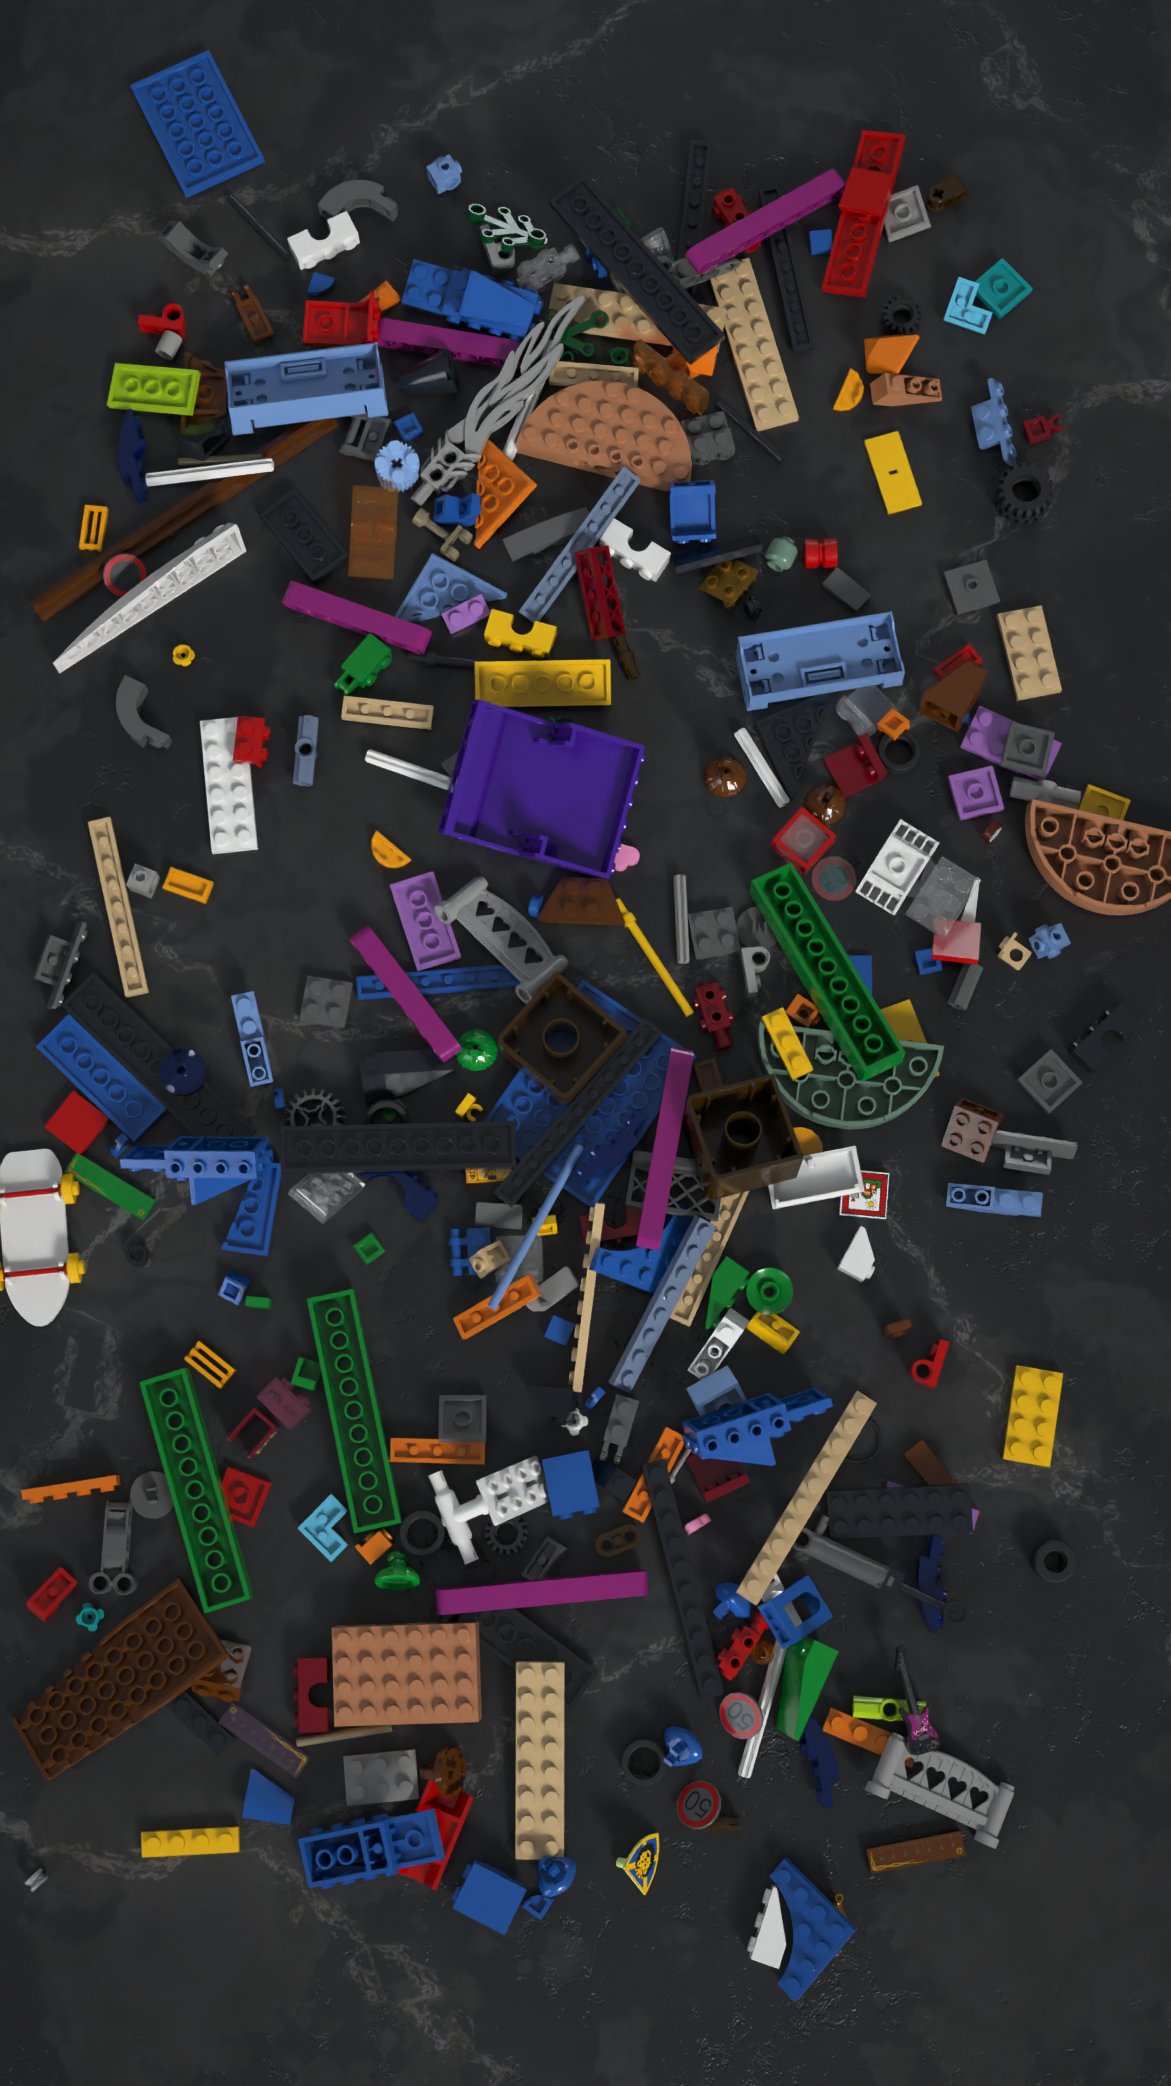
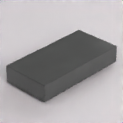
(846, 590)

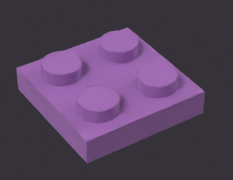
(975, 793)

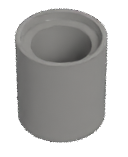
(168, 345)

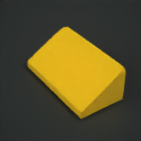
(773, 1331)

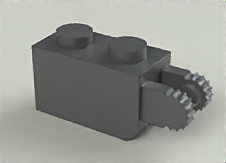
(619, 1426)

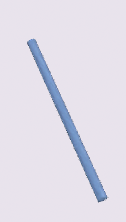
(535, 1227)

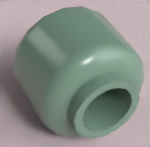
(781, 554)

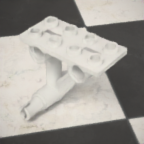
(502, 1497)

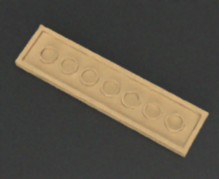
(625, 316)
(754, 348)
(540, 1759)

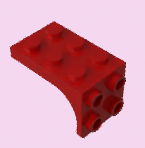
(341, 323)

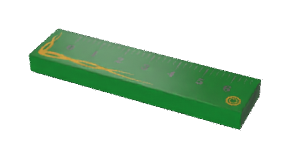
(110, 1186)

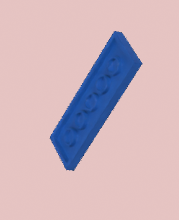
(101, 1078)

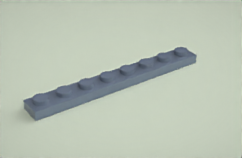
(584, 538)
(662, 1304)

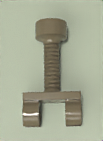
(422, 519)

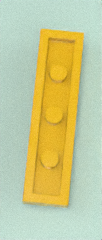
(190, 1841)

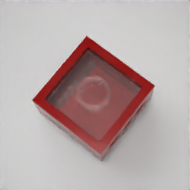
(803, 840)

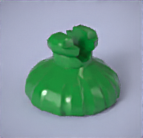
(478, 1058)
(397, 1574)

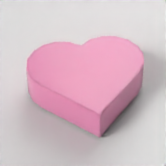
(626, 857)
(697, 1523)

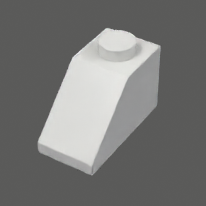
(859, 1257)

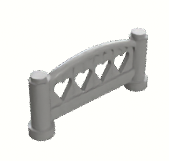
(464, 907)
(985, 1818)

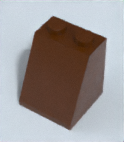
(954, 696)

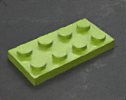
(153, 389)

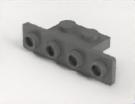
(57, 961)
(1031, 1152)

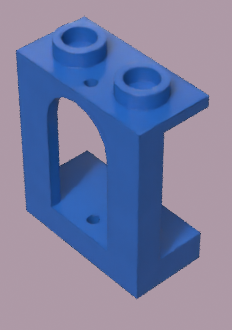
(779, 1621)

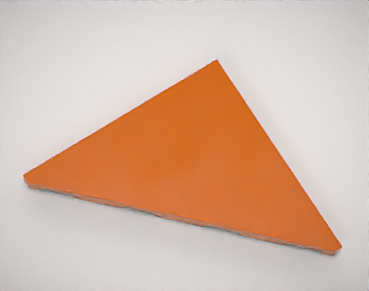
(501, 491)

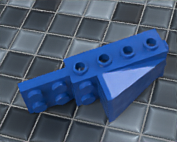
(473, 299)
(208, 1162)
(744, 1428)
(370, 1848)

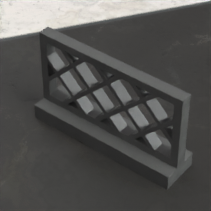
(682, 1168)

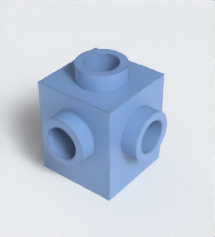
(444, 174)
(1049, 940)

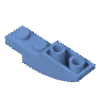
(252, 1038)
(994, 1200)

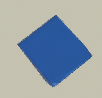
(234, 1287)

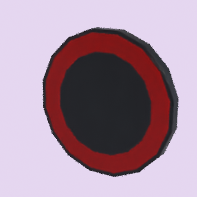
(123, 573)

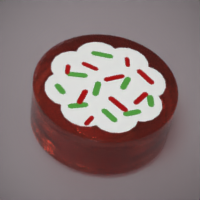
(991, 832)

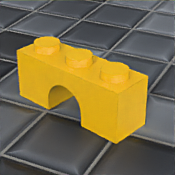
(537, 642)

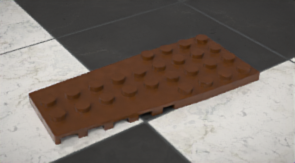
(122, 1681)

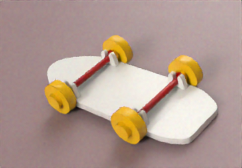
(36, 1234)

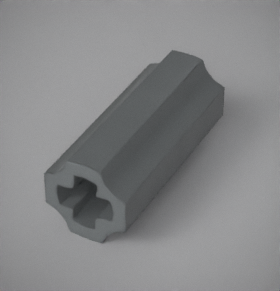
(965, 986)

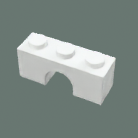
(311, 251)
(648, 562)

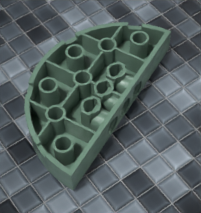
(833, 1091)

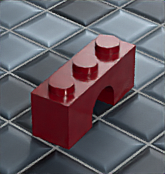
(619, 1235)
(311, 1716)

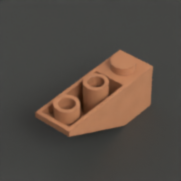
(904, 390)

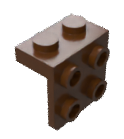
(227, 1677)

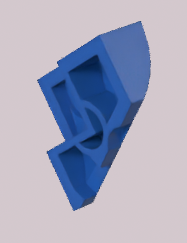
(267, 1801)

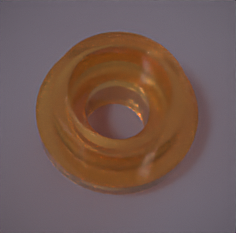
(757, 1655)

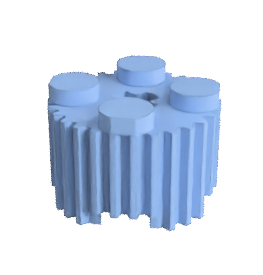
(397, 456)

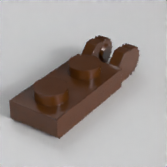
(253, 316)

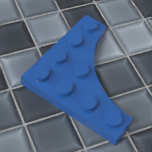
(640, 1265)
(817, 1929)

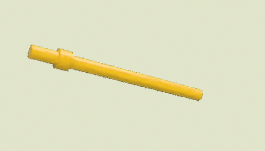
(653, 958)

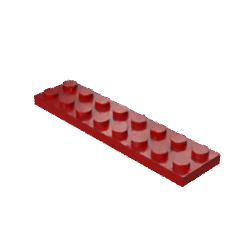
(857, 233)

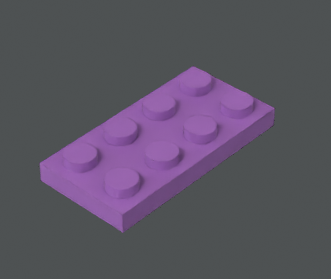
(988, 736)
(428, 937)

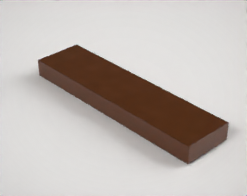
(930, 1467)

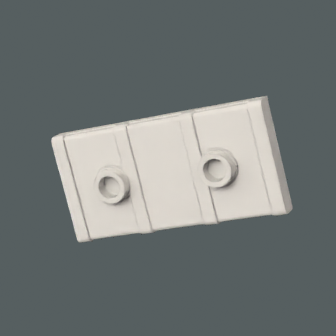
(820, 1178)

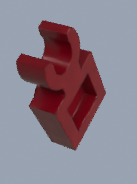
(1039, 429)

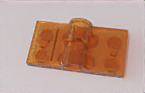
(672, 375)
(373, 532)

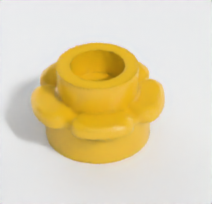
(183, 649)

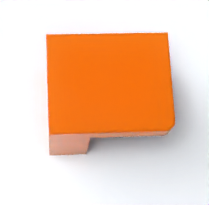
(893, 724)

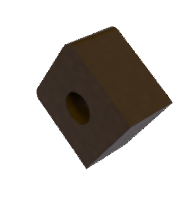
(566, 1008)
(745, 1108)

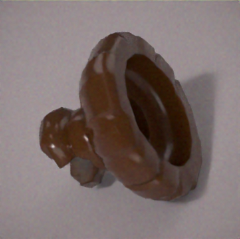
(725, 784)
(829, 811)

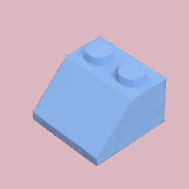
(716, 1392)

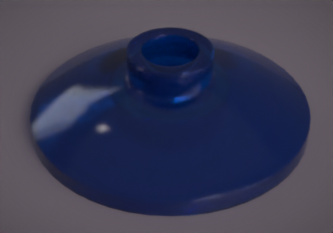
(190, 1080)

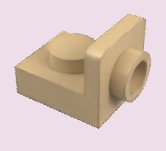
(489, 1259)

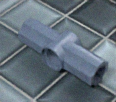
(306, 737)

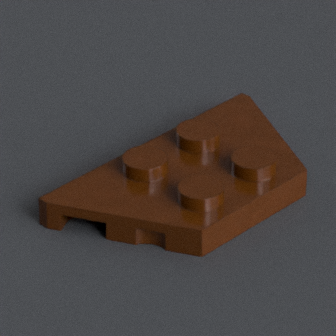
(211, 393)
(582, 903)

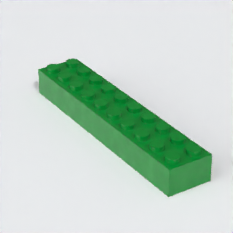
(826, 972)
(354, 1411)
(196, 1490)

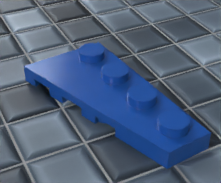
(256, 1214)

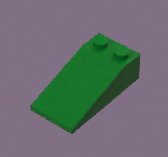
(803, 1679)

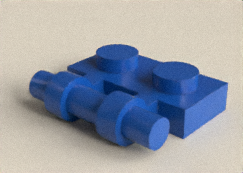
(476, 1239)

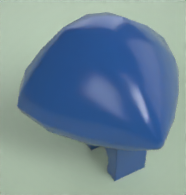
(731, 1601)
(681, 1747)
(555, 1875)

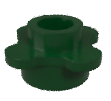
(617, 352)

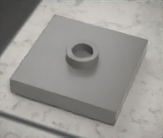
(906, 214)

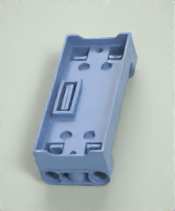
(305, 387)
(819, 659)

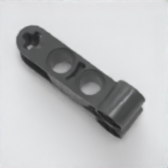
(687, 275)
(115, 1549)

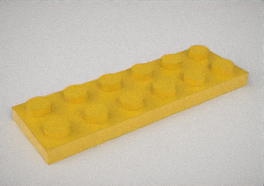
(544, 683)

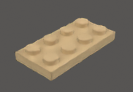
(1029, 653)

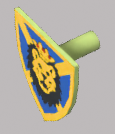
(642, 1862)

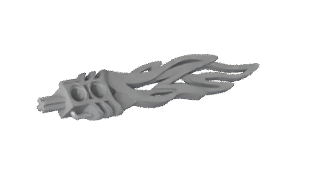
(510, 399)

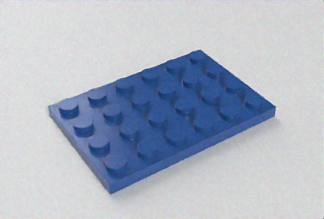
(197, 123)

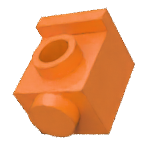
(801, 1004)
(375, 1545)

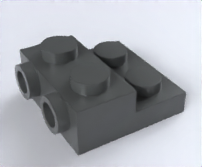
(708, 438)

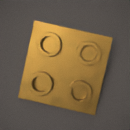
(729, 581)

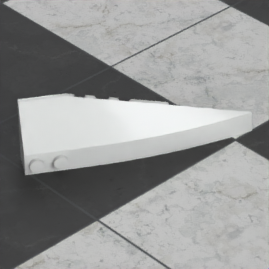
(156, 590)

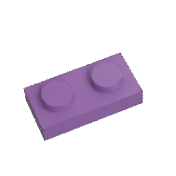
(466, 613)

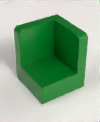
(306, 1374)

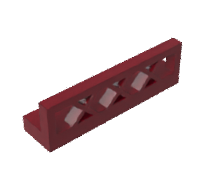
(596, 593)

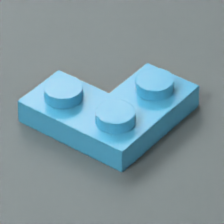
(960, 309)
(319, 1527)

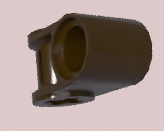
(946, 194)

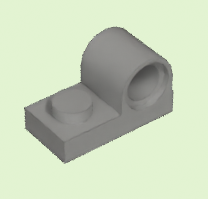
(494, 252)
(750, 968)

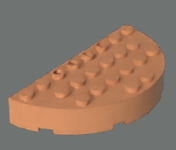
(609, 428)
(1099, 859)

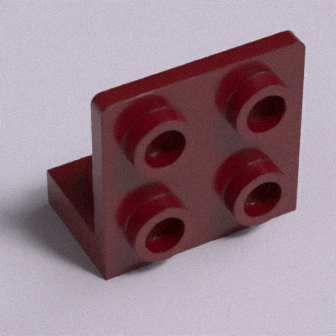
(856, 766)
(716, 1476)

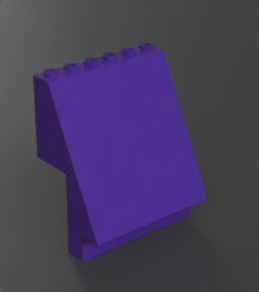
(541, 789)

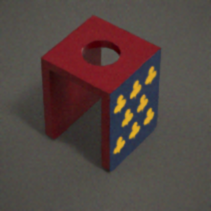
(255, 1411)

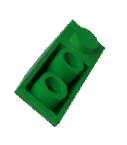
(724, 1284)

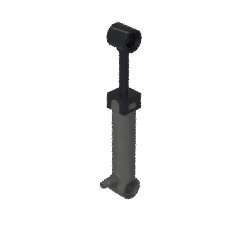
(869, 1570)

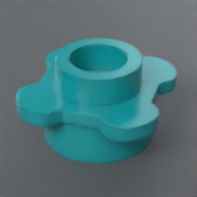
(83, 1619)

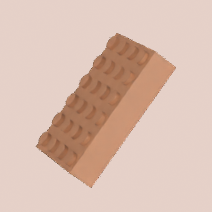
(406, 1673)

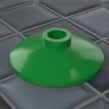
(781, 1288)

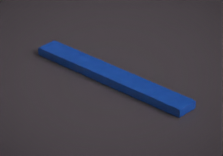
(443, 981)

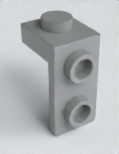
(554, 1289)

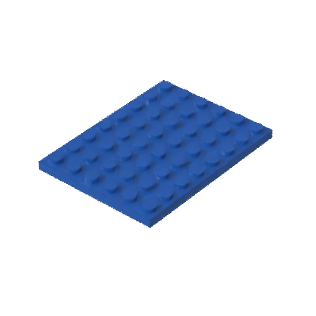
(537, 1111)

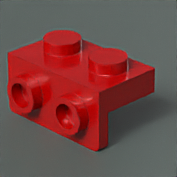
(250, 740)

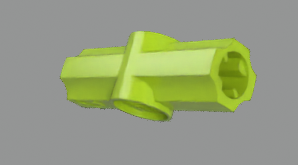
(873, 1707)

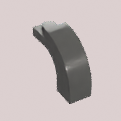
(354, 195)
(190, 249)
(128, 704)

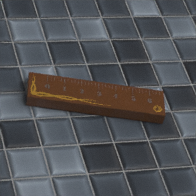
(915, 1851)

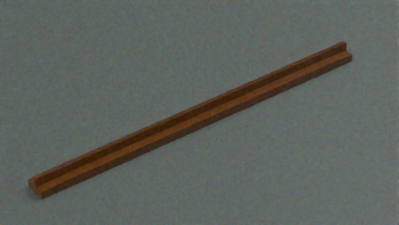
(177, 518)

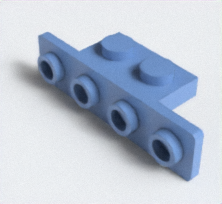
(992, 423)

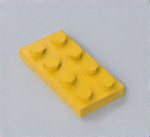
(1032, 1416)

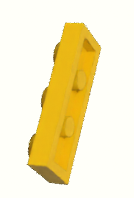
(787, 1043)

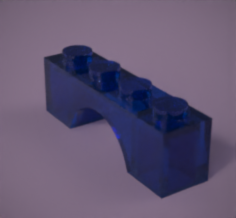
(418, 1201)

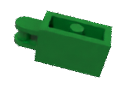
(364, 664)

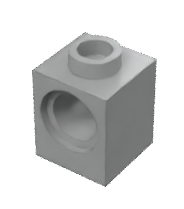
(143, 881)

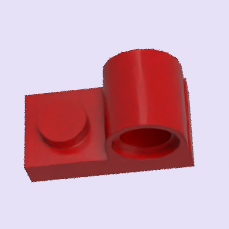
(155, 325)
(933, 1367)
(51, 1593)

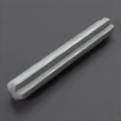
(681, 919)

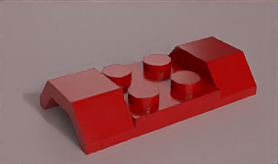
(450, 1816)

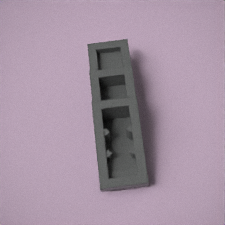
(545, 534)

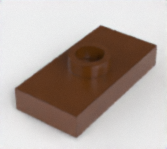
(707, 1075)
(897, 1328)

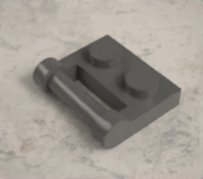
(371, 439)

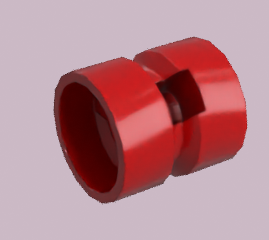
(820, 553)

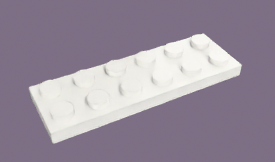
(227, 789)

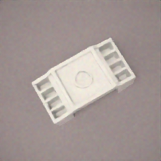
(897, 867)

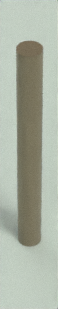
(213, 460)
(342, 1734)

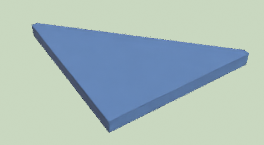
(441, 588)

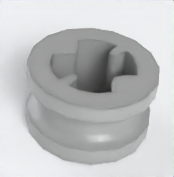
(36, 1880)

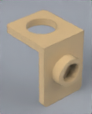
(1009, 944)

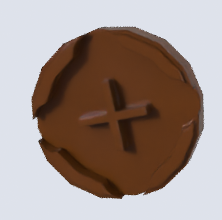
(446, 1770)

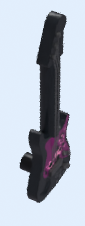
(920, 1735)

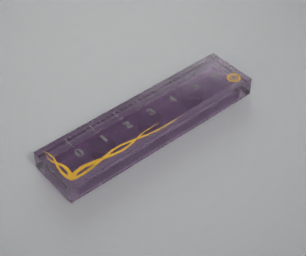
(264, 1739)

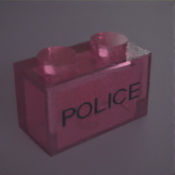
(284, 1402)

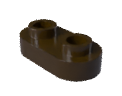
(618, 1540)

